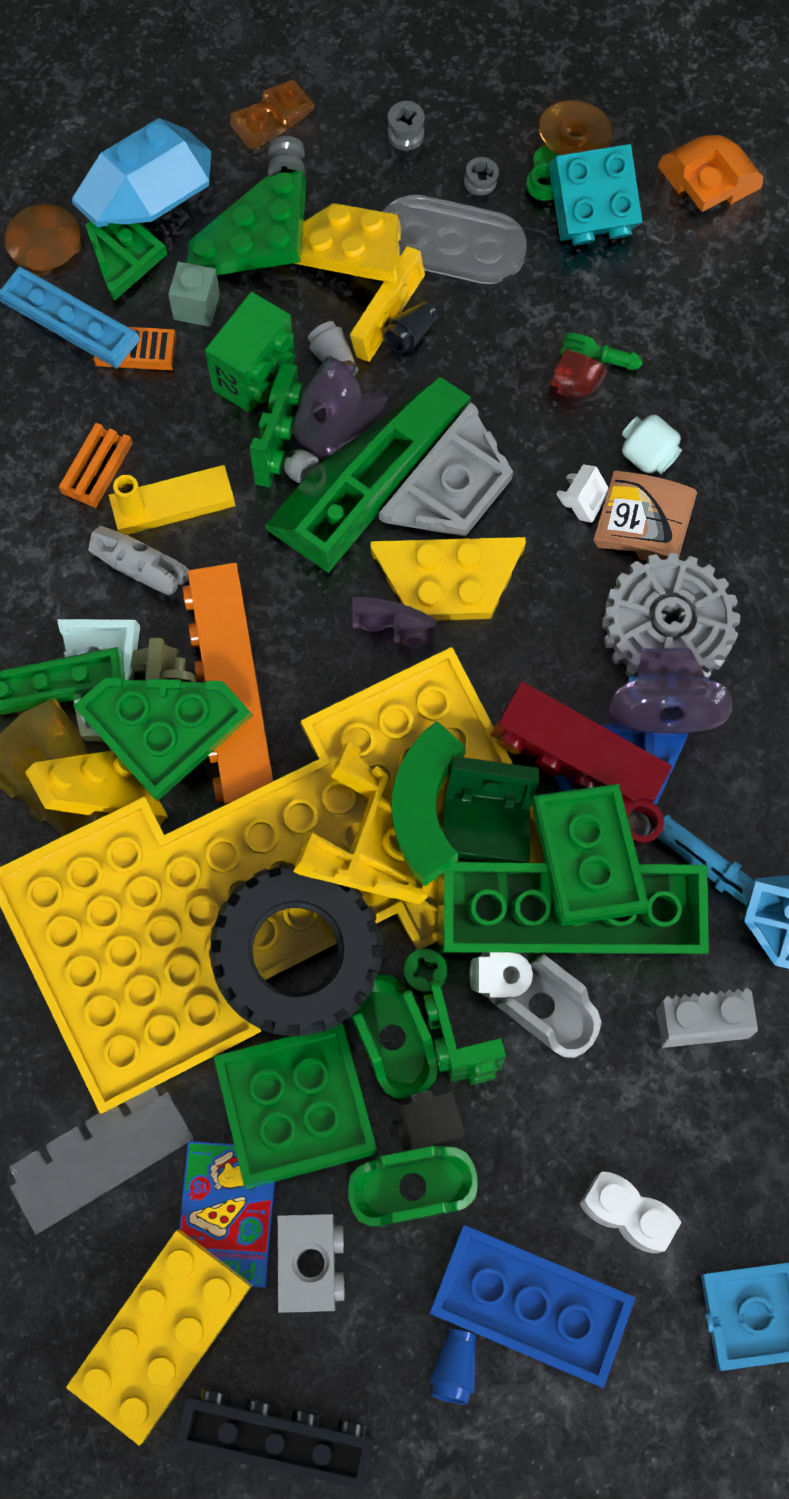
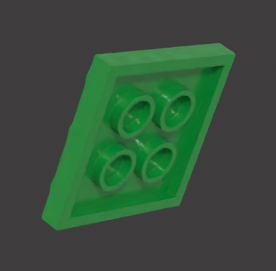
(294, 1106)

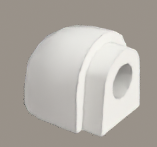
(500, 974)

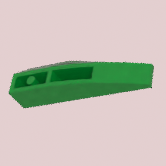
(362, 476)

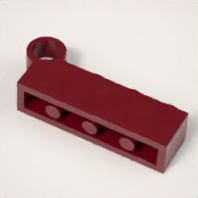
(582, 752)

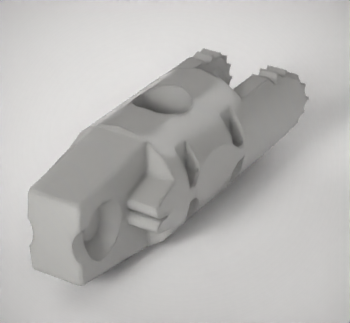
(138, 560)

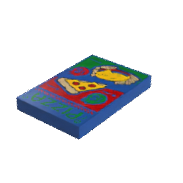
(224, 1215)

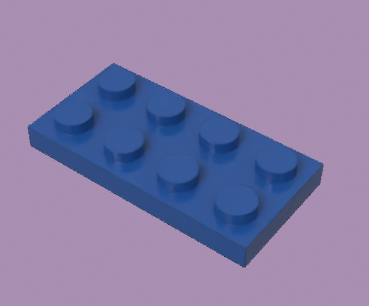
(533, 1306)

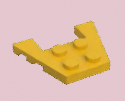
(375, 857)

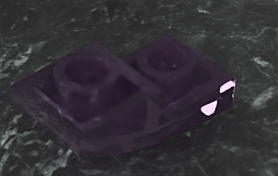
(409, 624)

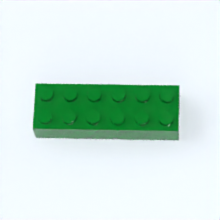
(514, 911)

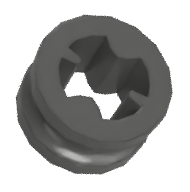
(471, 180)

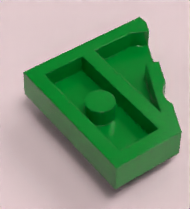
(124, 253)

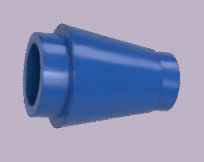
(455, 1369)

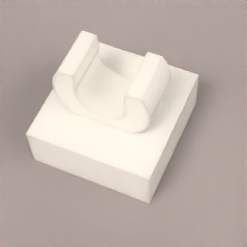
(585, 493)

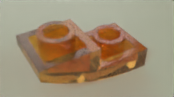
(279, 111)

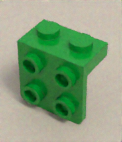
(472, 1062)

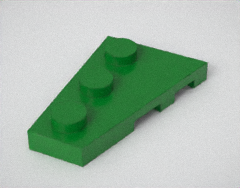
(277, 426)

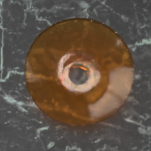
(575, 127)

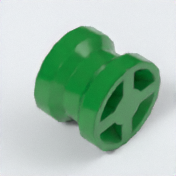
(420, 983)

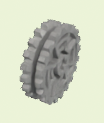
(674, 590)

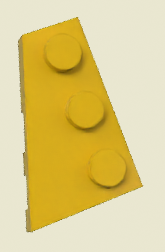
(89, 785)

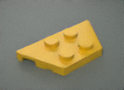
(353, 242)
(450, 575)

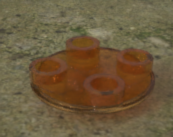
(42, 238)

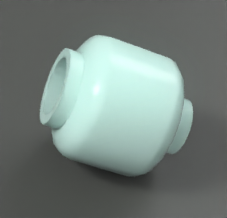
(651, 444)

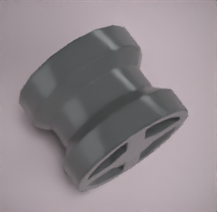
(401, 134)
(285, 155)

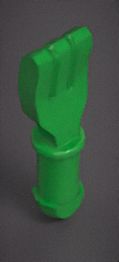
(588, 347)

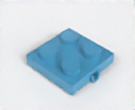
(748, 1315)

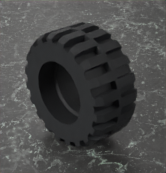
(284, 1011)

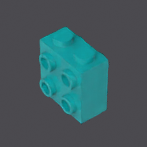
(595, 194)

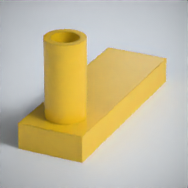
(386, 304)
(169, 500)

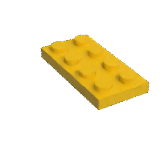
(159, 1336)

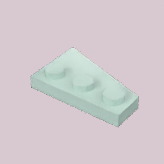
(89, 636)

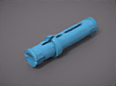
(696, 852)

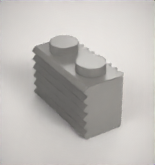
(706, 1018)

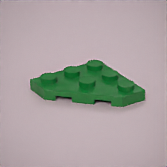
(257, 229)
(162, 725)

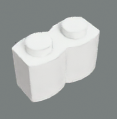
(640, 1219)

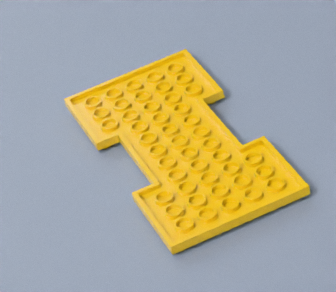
(126, 915)

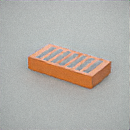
(152, 351)

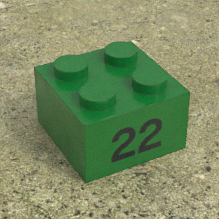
(250, 351)

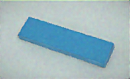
(68, 317)

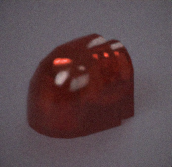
(577, 375)

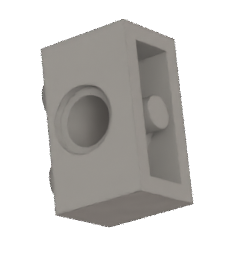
(296, 1237)

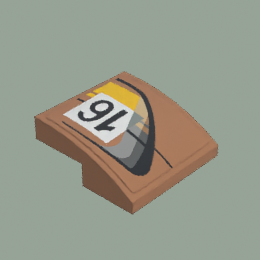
(645, 515)

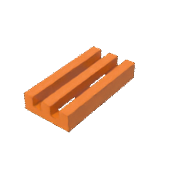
(84, 455)

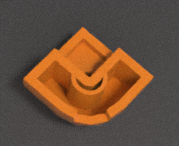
(711, 171)

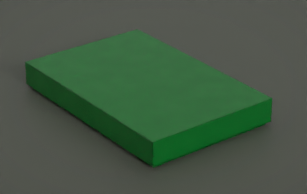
(590, 855)

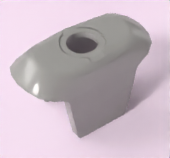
(574, 1021)

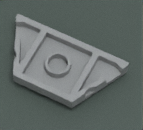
(453, 481)

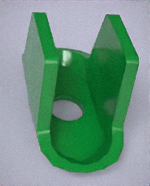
(414, 1064)
(448, 1180)

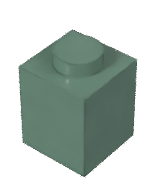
(194, 294)

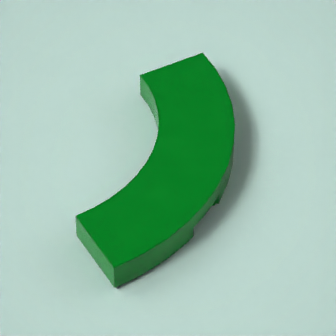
(415, 799)

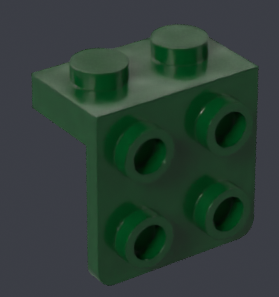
(489, 810)

